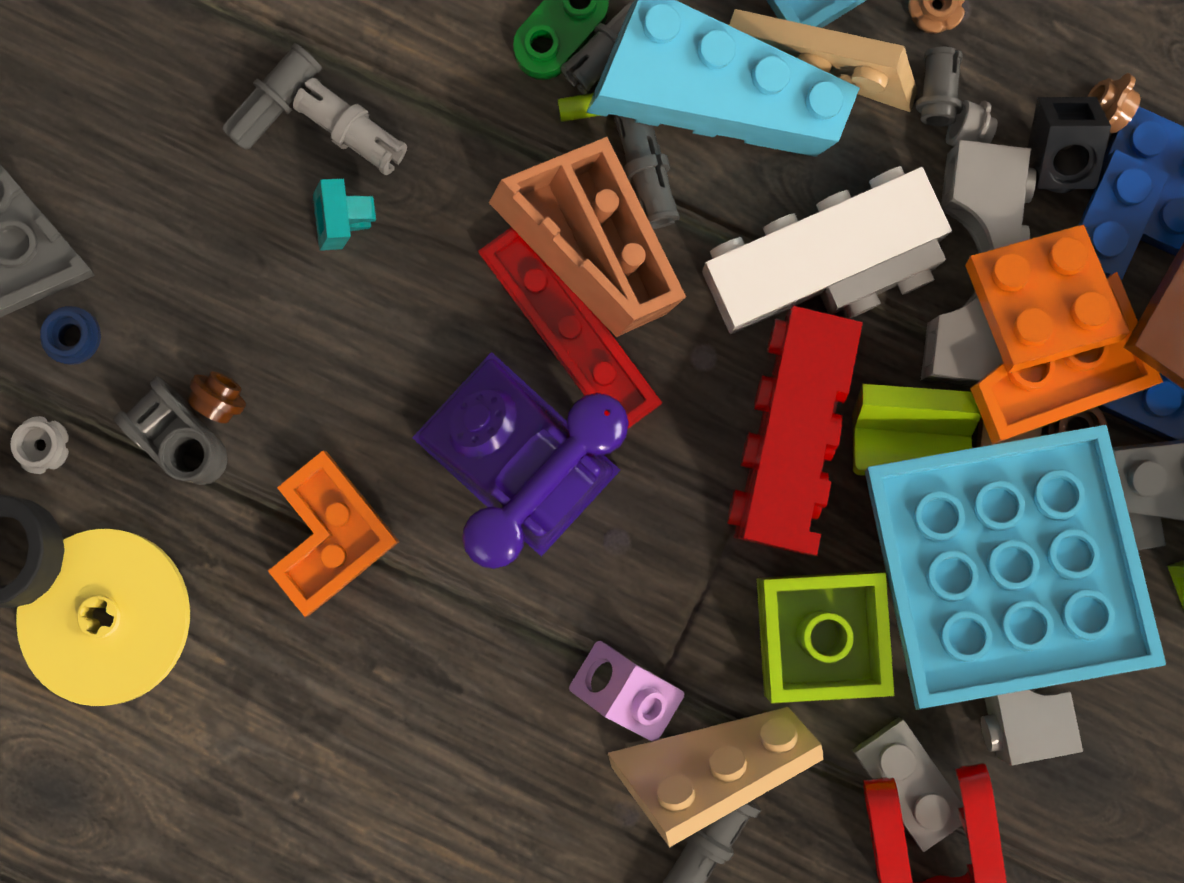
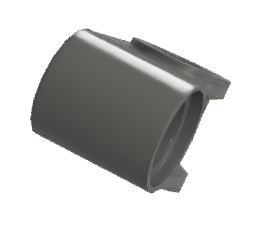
(166, 427)

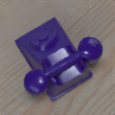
(522, 459)

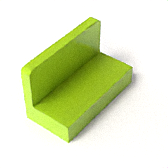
(910, 424)

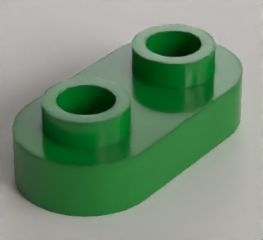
(564, 26)

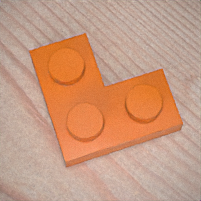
(344, 540)

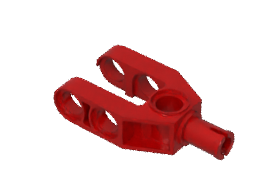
(976, 816)

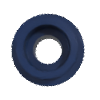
(54, 330)

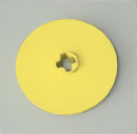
(113, 661)

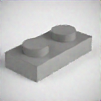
(905, 270)
(925, 797)

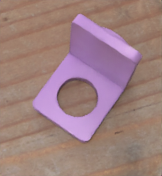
(632, 695)

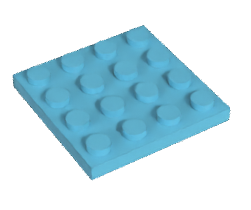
(1013, 567)

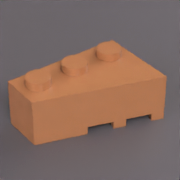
(592, 235)

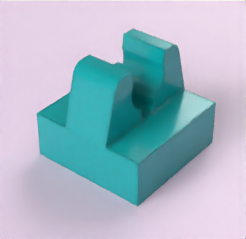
(339, 213)

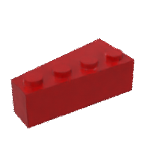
(796, 430)

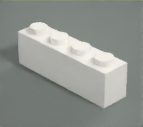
(810, 254)

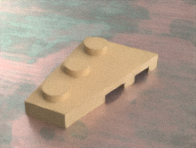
(870, 64)
(714, 770)

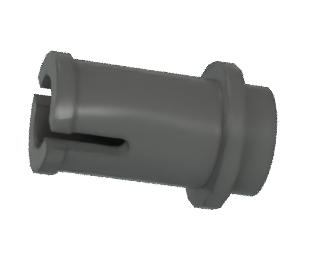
(940, 87)

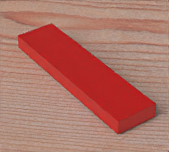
(568, 327)

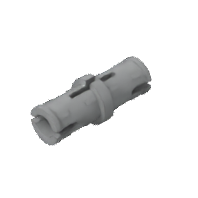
(349, 126)

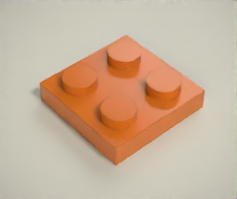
(1046, 298)

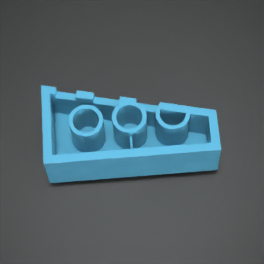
(717, 80)

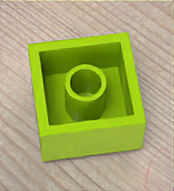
(825, 637)

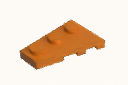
(1063, 387)

